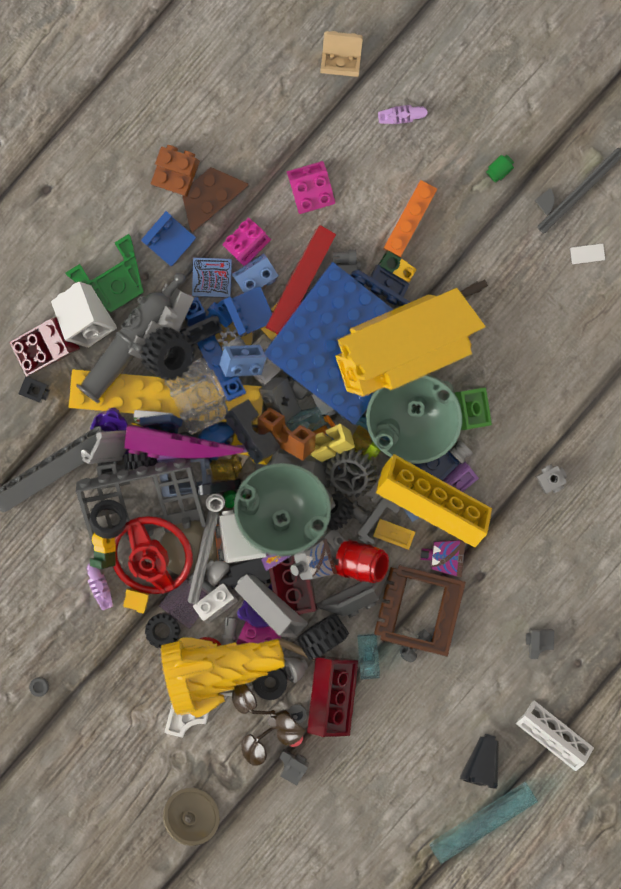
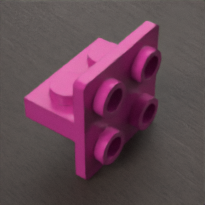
(246, 241)

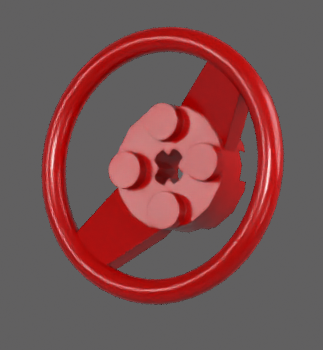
(145, 548)

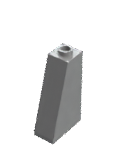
(270, 607)

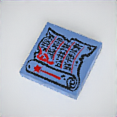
(211, 277)

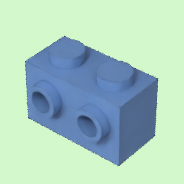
(255, 274)
(242, 360)

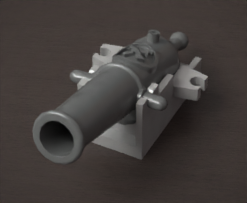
(154, 312)

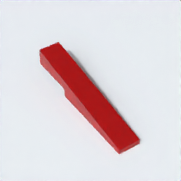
(301, 278)

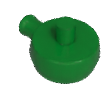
(229, 498)

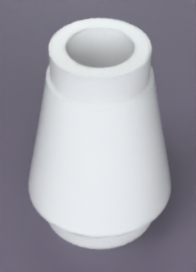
(215, 502)

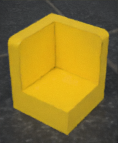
(136, 600)

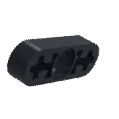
(220, 486)

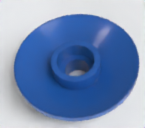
(217, 432)

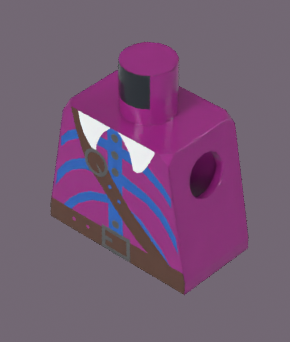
(445, 556)

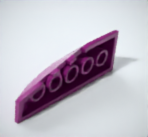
(174, 445)

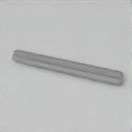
(203, 557)

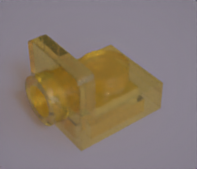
(361, 439)
(226, 468)

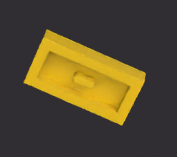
(394, 534)

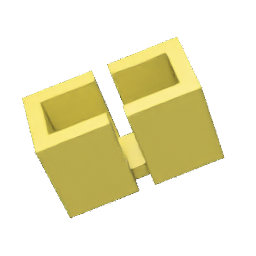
(326, 447)

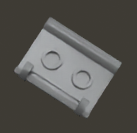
(108, 448)

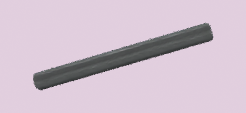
(584, 187)

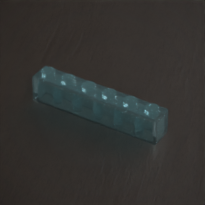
(483, 822)

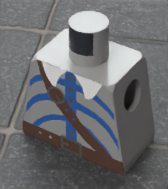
(314, 562)

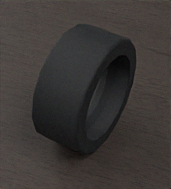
(108, 505)

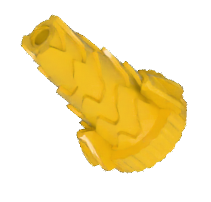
(201, 670)

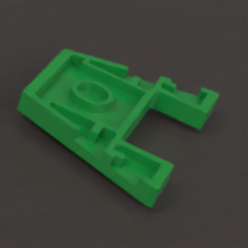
(117, 284)

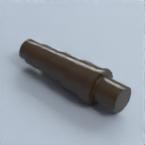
(474, 288)

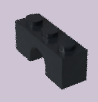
(258, 446)

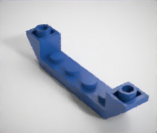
(212, 353)

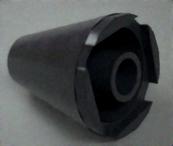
(483, 763)

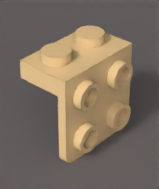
(341, 53)

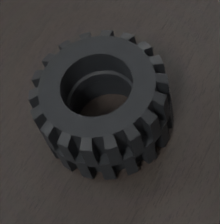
(156, 349)
(322, 636)

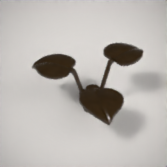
(287, 728)

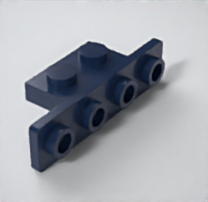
(385, 284)

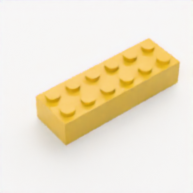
(434, 500)

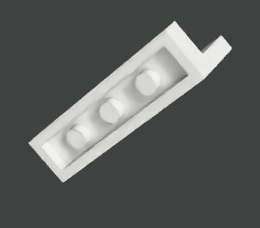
(553, 739)

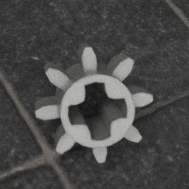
(224, 336)

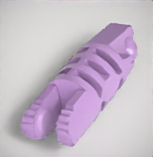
(401, 114)
(99, 587)

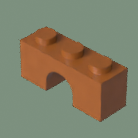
(298, 443)

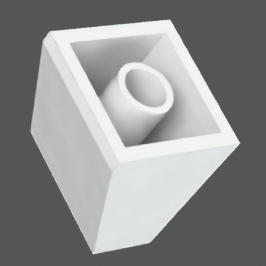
(82, 315)
(233, 543)

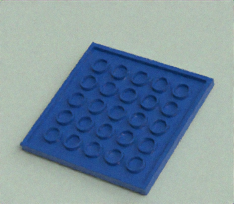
(310, 338)

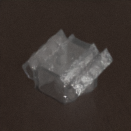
(198, 397)

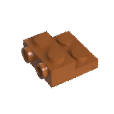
(175, 170)

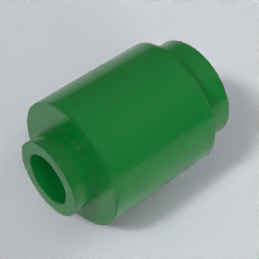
(500, 168)

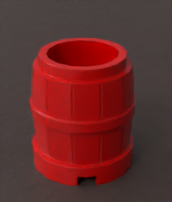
(361, 562)

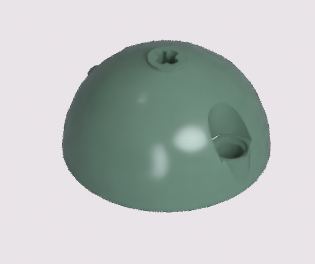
(418, 432)
(284, 494)

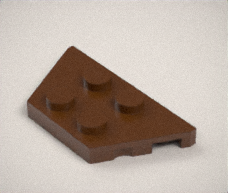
(209, 195)

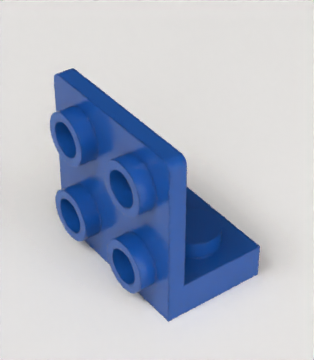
(168, 239)
(249, 311)

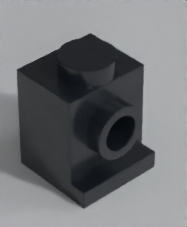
(27, 390)

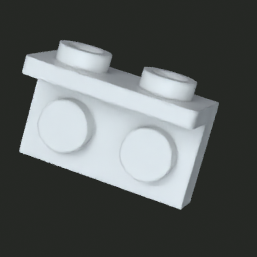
(215, 603)

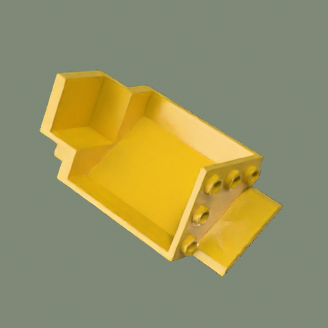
(407, 342)

